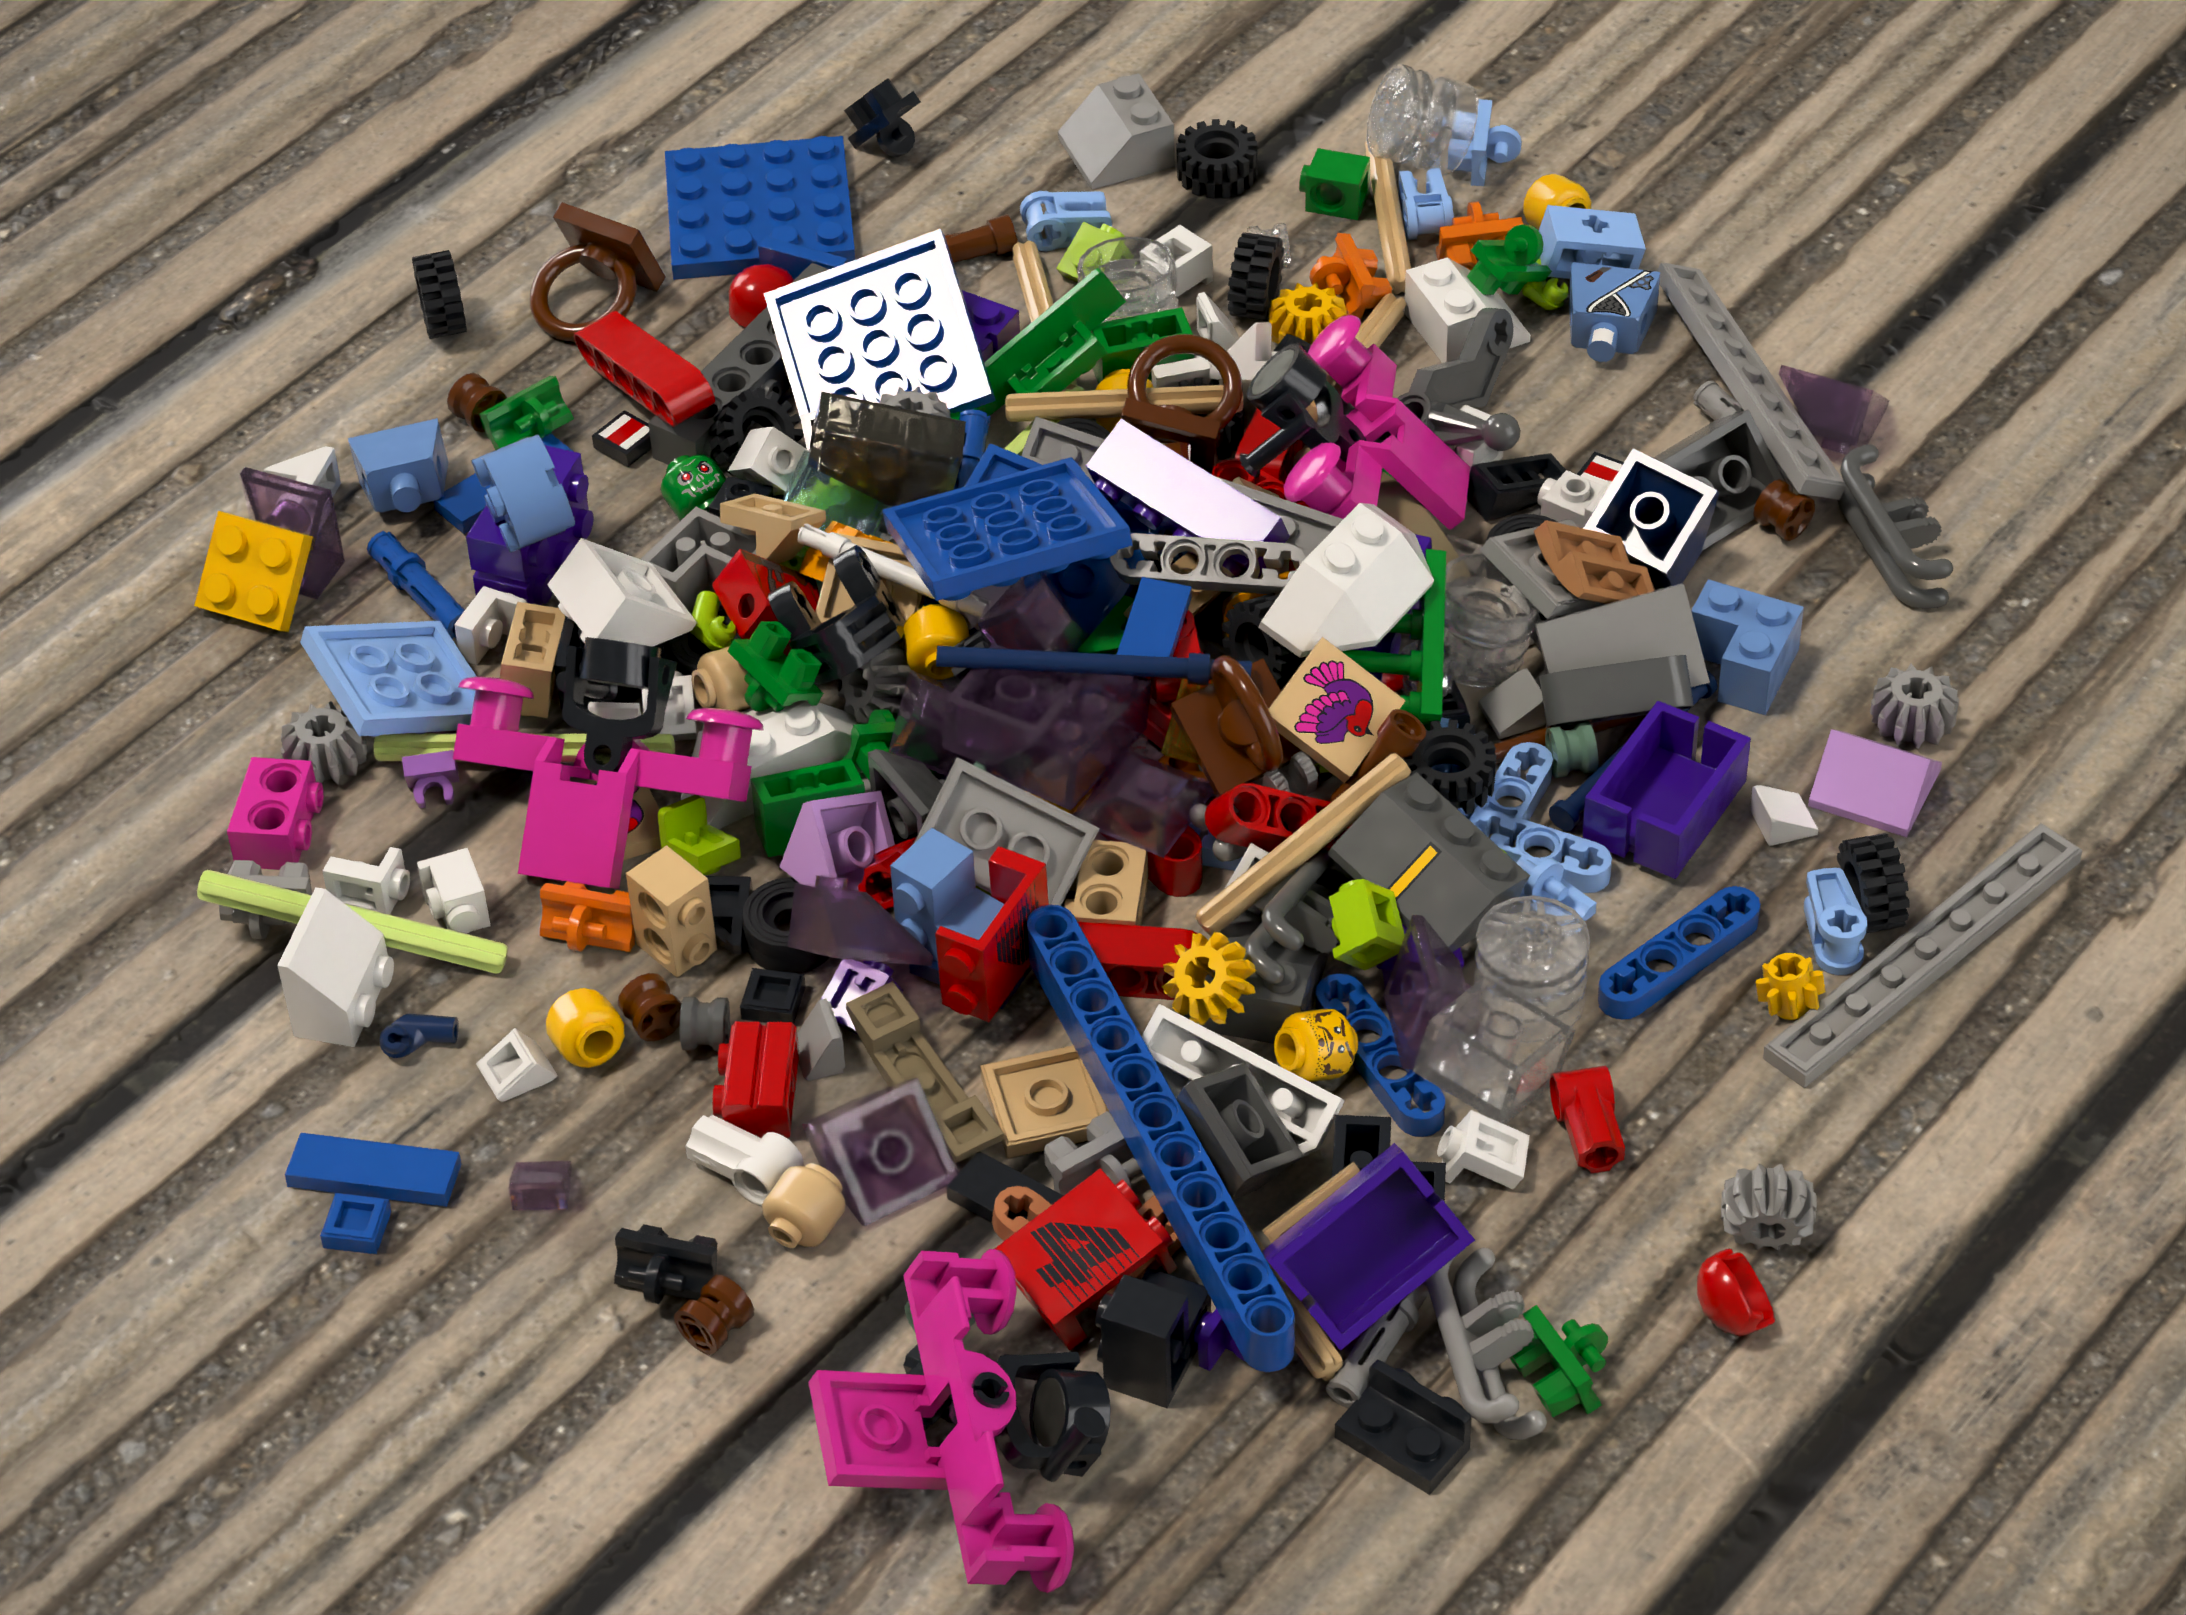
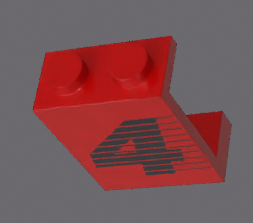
(983, 972)
(1083, 1251)

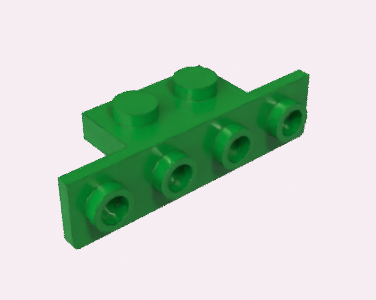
(1056, 344)

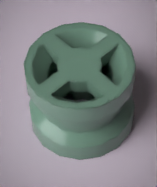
(1572, 749)

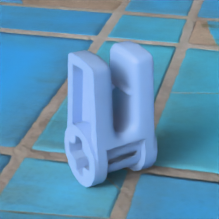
(1423, 211)
(1062, 216)
(1834, 921)

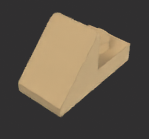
(773, 523)

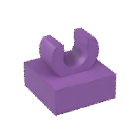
(428, 771)

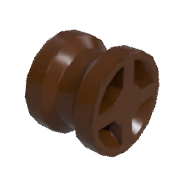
(472, 396)
(1784, 510)
(650, 1007)

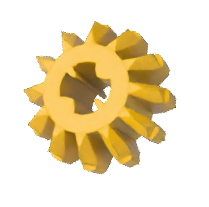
(1304, 312)
(1190, 973)

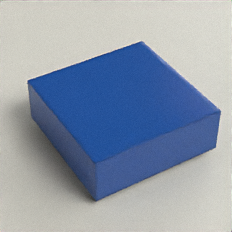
(355, 1223)

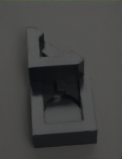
(727, 901)

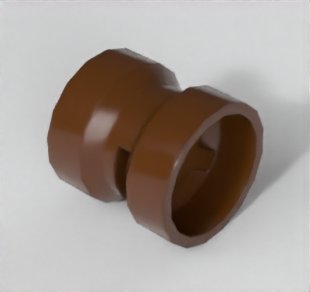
(714, 1314)

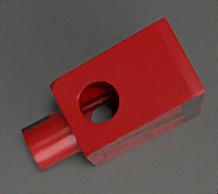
(745, 589)

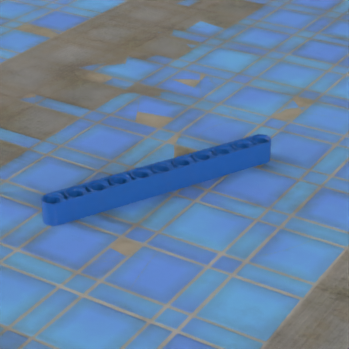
(1162, 1140)

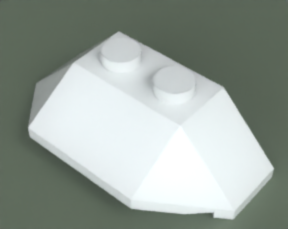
(1351, 585)
(790, 741)
(1192, 1051)

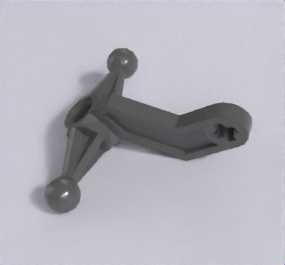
(1445, 388)

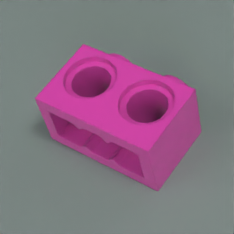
(275, 812)

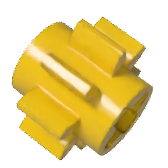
(1790, 986)

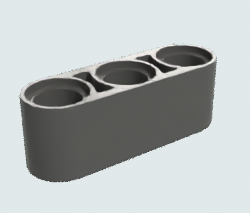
(1615, 690)

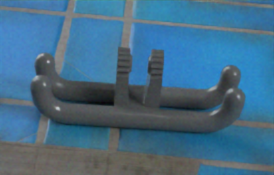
(1891, 532)
(1296, 917)

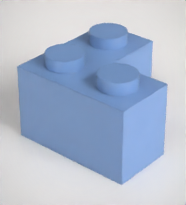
(1751, 639)
(937, 888)

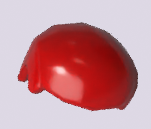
(748, 291)
(1733, 1294)

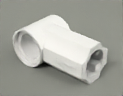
(747, 1160)

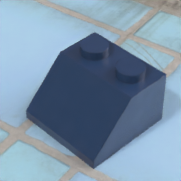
(1658, 517)

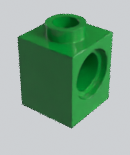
(1336, 183)

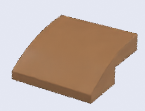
(1591, 563)

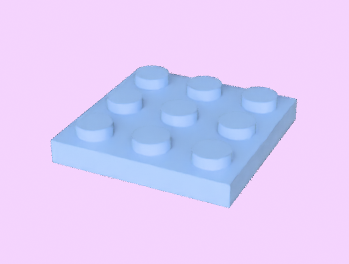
(393, 675)

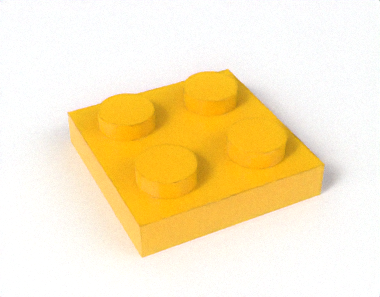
(253, 571)

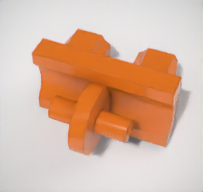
(1465, 231)
(1351, 276)
(586, 917)

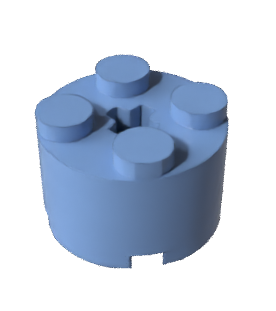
(524, 492)

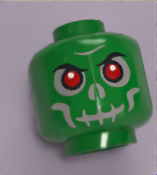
(691, 484)

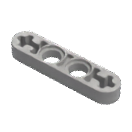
(1211, 554)

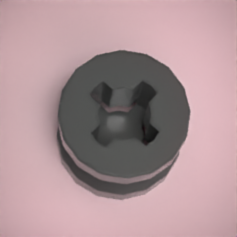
(704, 1023)

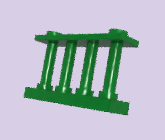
(1425, 663)

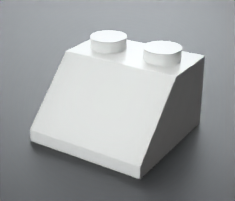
(1445, 304)
(618, 597)
(333, 971)

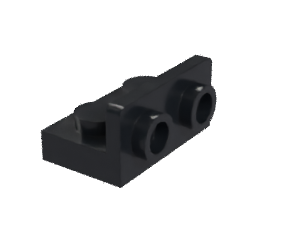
(1406, 1427)

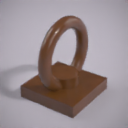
(604, 249)
(1176, 423)
(1232, 725)

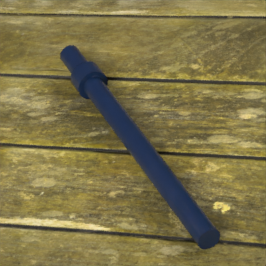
(1195, 668)

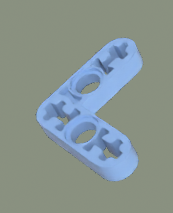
(1514, 824)

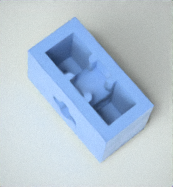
(1589, 238)

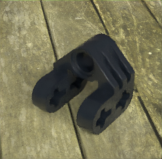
(853, 635)

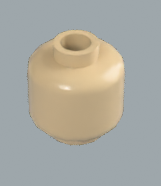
(720, 681)
(804, 1206)

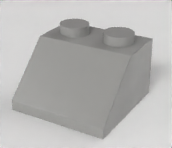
(1119, 133)

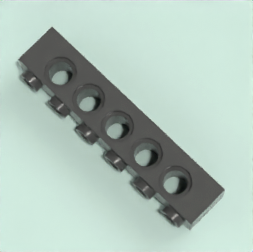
(745, 363)

